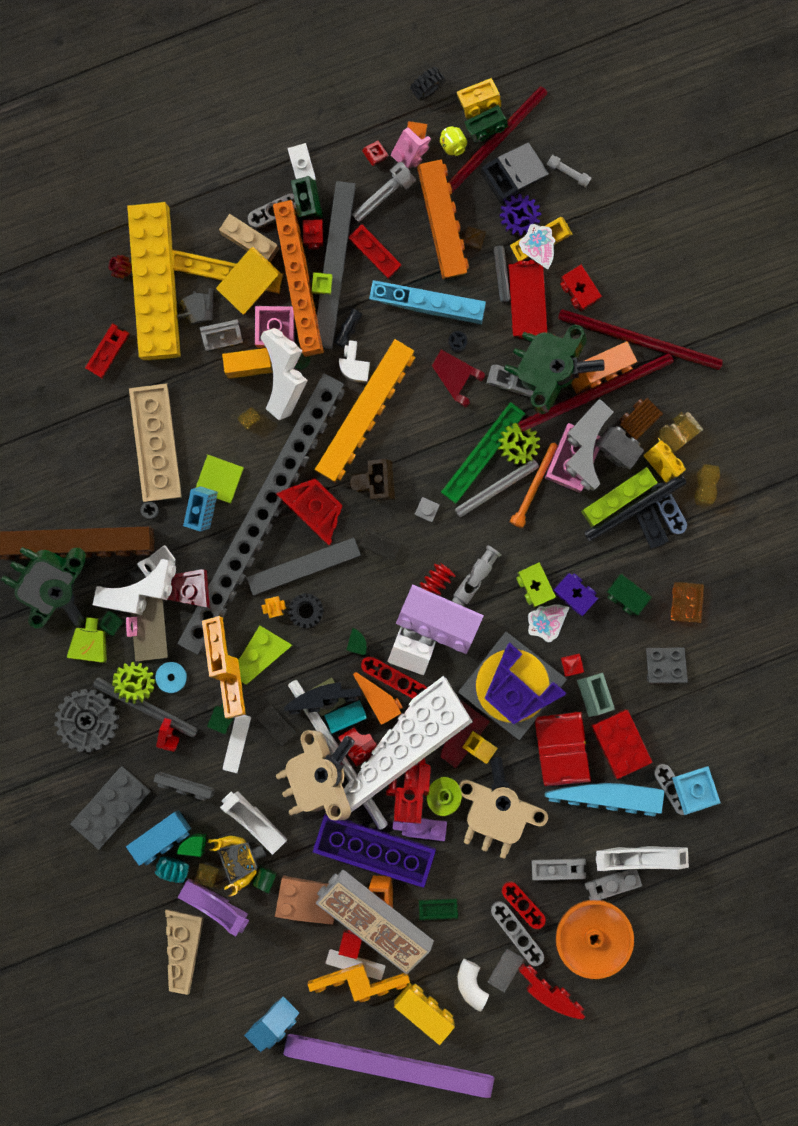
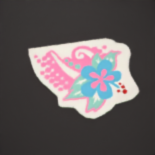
(539, 244)
(547, 621)

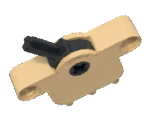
(318, 777)
(490, 818)

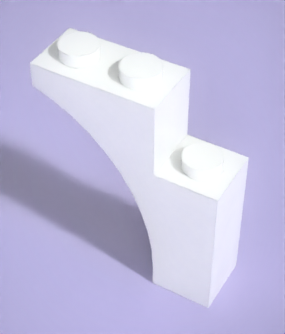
(286, 380)
(132, 598)
(253, 821)
(642, 858)

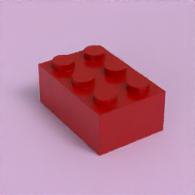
(621, 743)

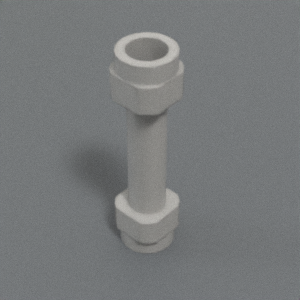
(583, 179)

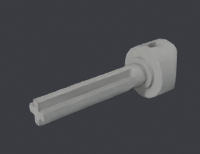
(401, 176)

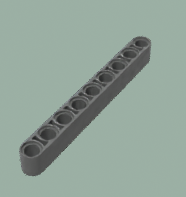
(335, 259)

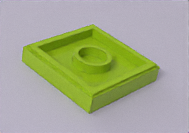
(220, 477)

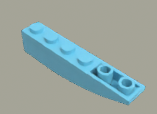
(428, 302)
(612, 796)

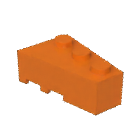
(616, 360)

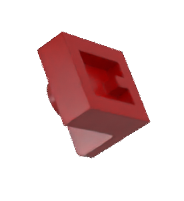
(165, 738)

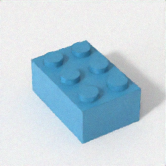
(159, 838)

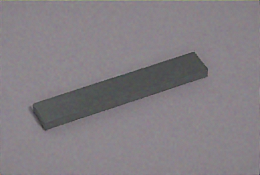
(303, 566)

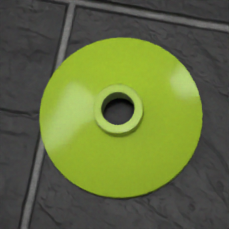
(437, 796)

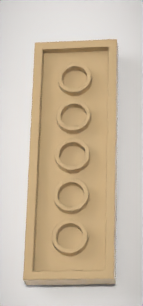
(155, 442)

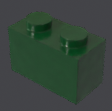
(306, 198)
(628, 595)

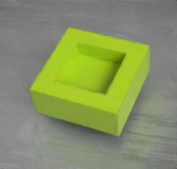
(322, 283)

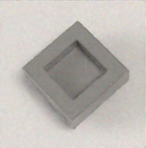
(427, 509)

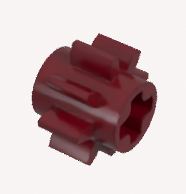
(120, 266)

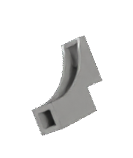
(584, 436)

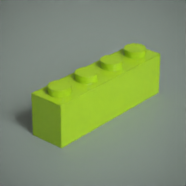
(619, 497)

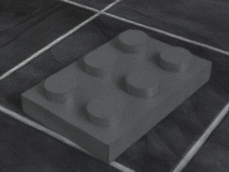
(184, 786)

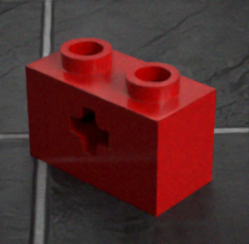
(580, 278)

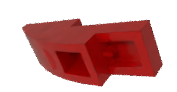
(555, 999)

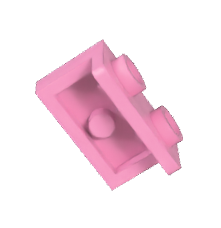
(410, 148)

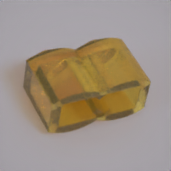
(680, 432)
(707, 479)

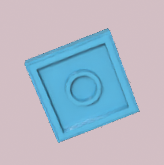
(696, 790)

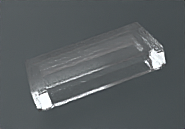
(505, 970)

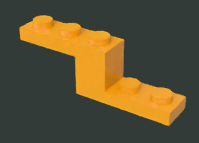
(223, 667)
(359, 982)

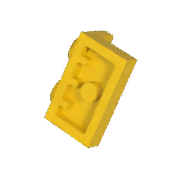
(479, 98)
(664, 461)

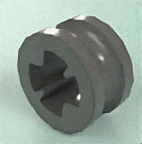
(153, 505)

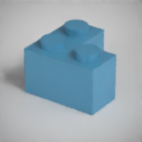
(272, 1025)

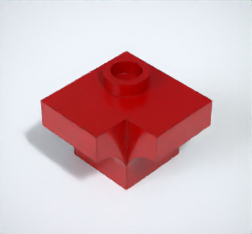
(362, 747)

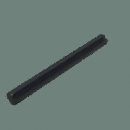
(635, 507)

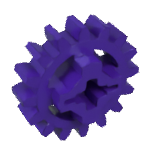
(513, 213)

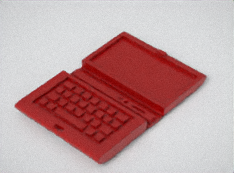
(562, 749)

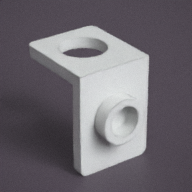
(154, 559)

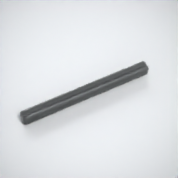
(148, 709)

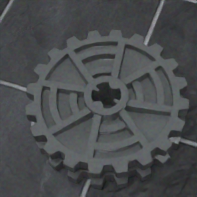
(90, 735)

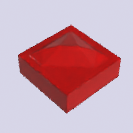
(375, 153)
(572, 665)

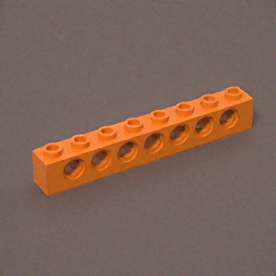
(298, 278)

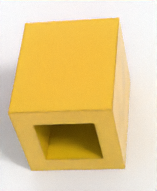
(479, 747)

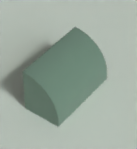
(595, 694)

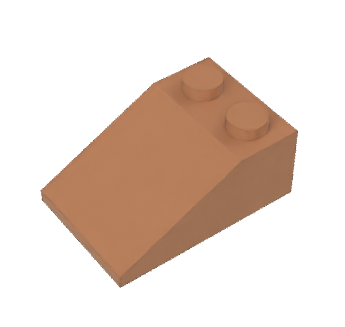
(298, 901)

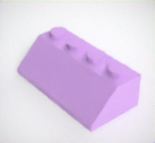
(439, 619)

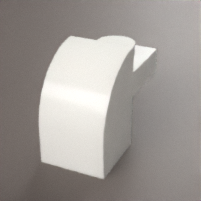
(354, 370)

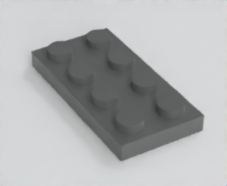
(110, 807)

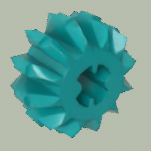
(172, 869)

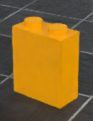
(247, 363)

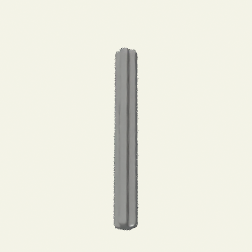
(496, 488)

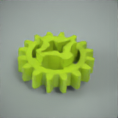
(520, 450)
(128, 687)

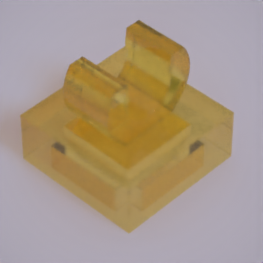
(206, 875)

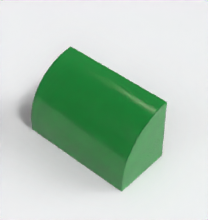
(193, 845)

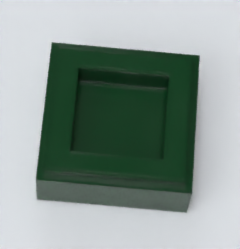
(111, 623)

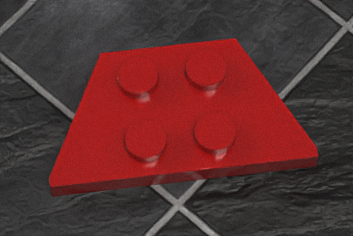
(314, 507)

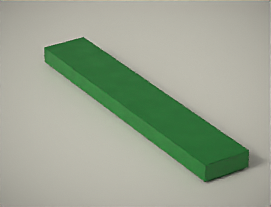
(481, 454)

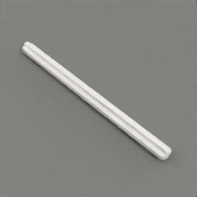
(332, 745)

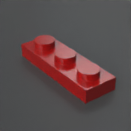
(374, 251)

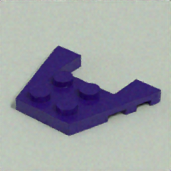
(512, 695)

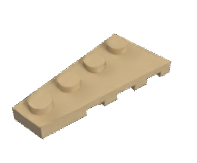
(183, 944)

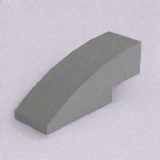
(503, 379)

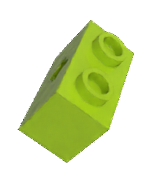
(544, 591)

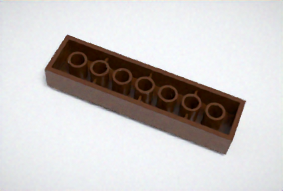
(91, 540)

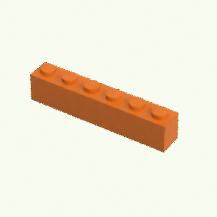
(442, 219)

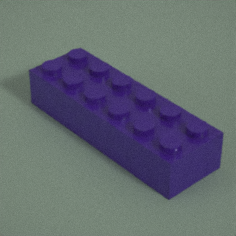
(374, 850)

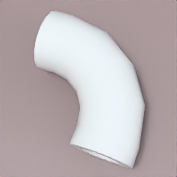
(468, 985)

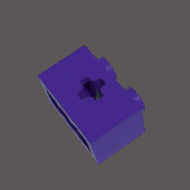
(565, 592)

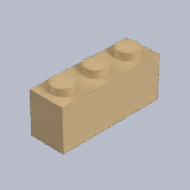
(247, 237)

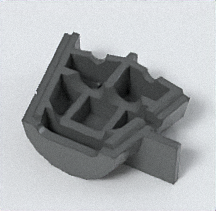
(198, 307)

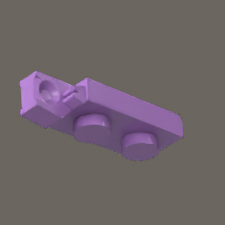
(427, 829)

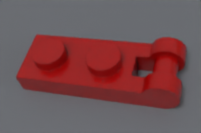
(107, 351)

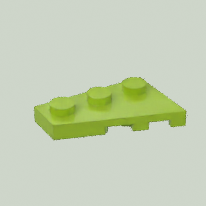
(260, 653)

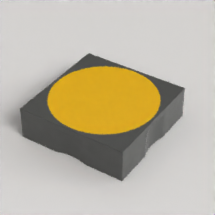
(527, 668)

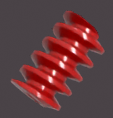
(437, 579)

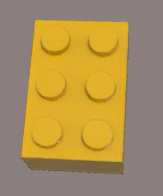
(424, 1013)

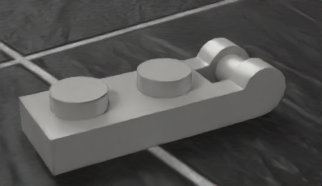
(558, 869)
(614, 884)

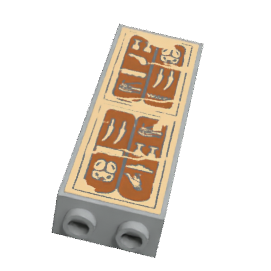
(374, 921)

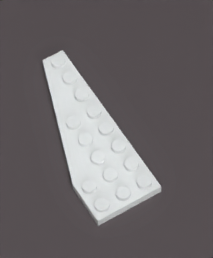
(424, 727)

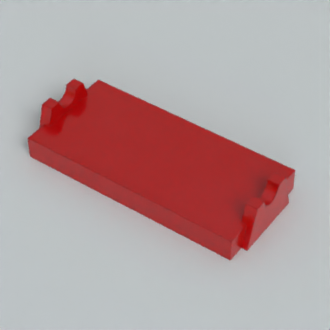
(527, 298)

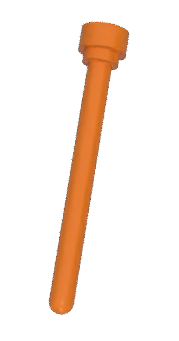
(519, 518)

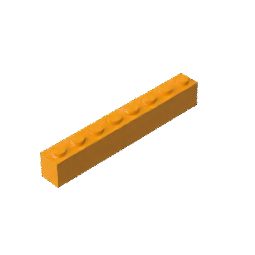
(365, 410)

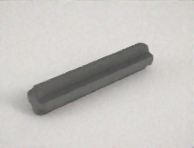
(502, 276)

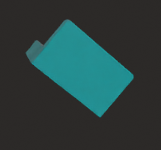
(345, 716)

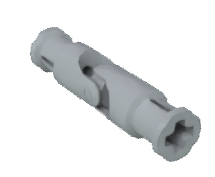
(479, 571)

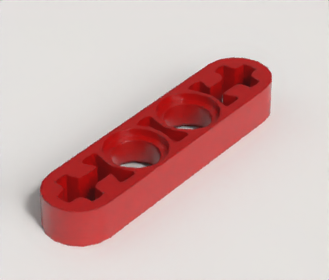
(393, 681)

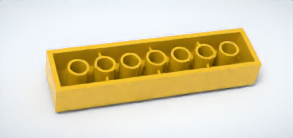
(154, 281)

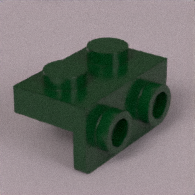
(486, 124)

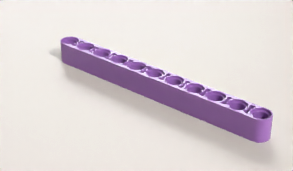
(389, 1065)

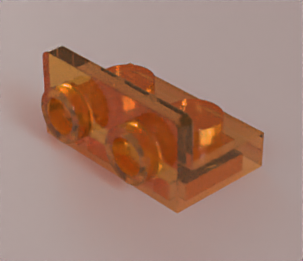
(687, 602)

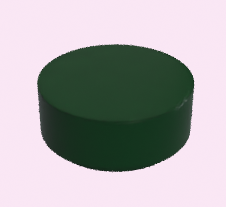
(303, 362)

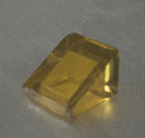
(248, 418)

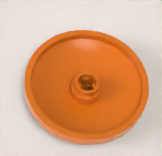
(605, 954)

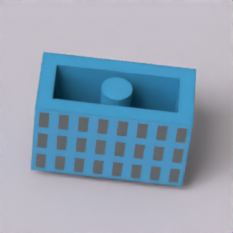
(200, 508)

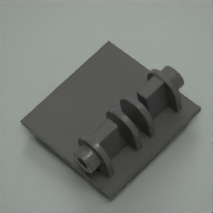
(666, 665)

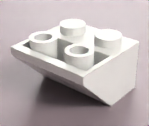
(411, 651)

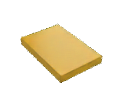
(248, 280)

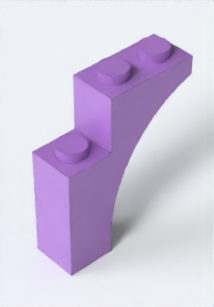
(215, 906)

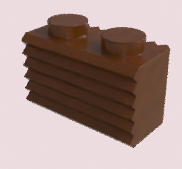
(640, 419)

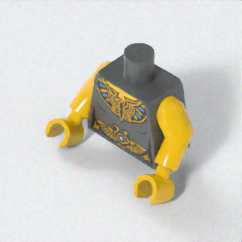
(238, 860)

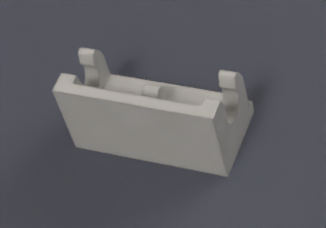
(221, 335)

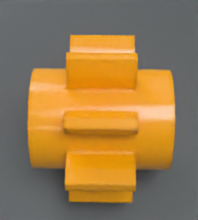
(273, 607)

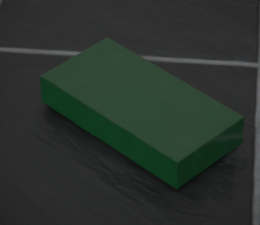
(438, 909)

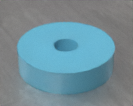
(163, 673)

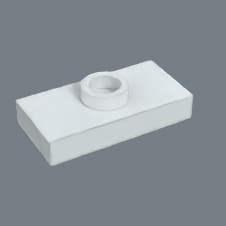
(301, 161)

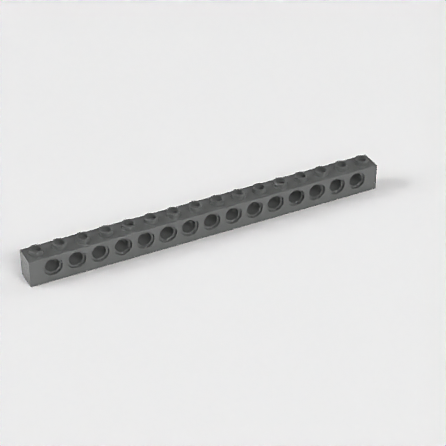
(326, 385)

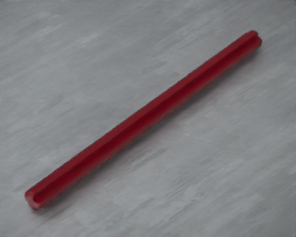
(497, 138)
(640, 339)
(596, 392)

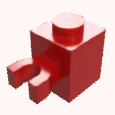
(312, 234)

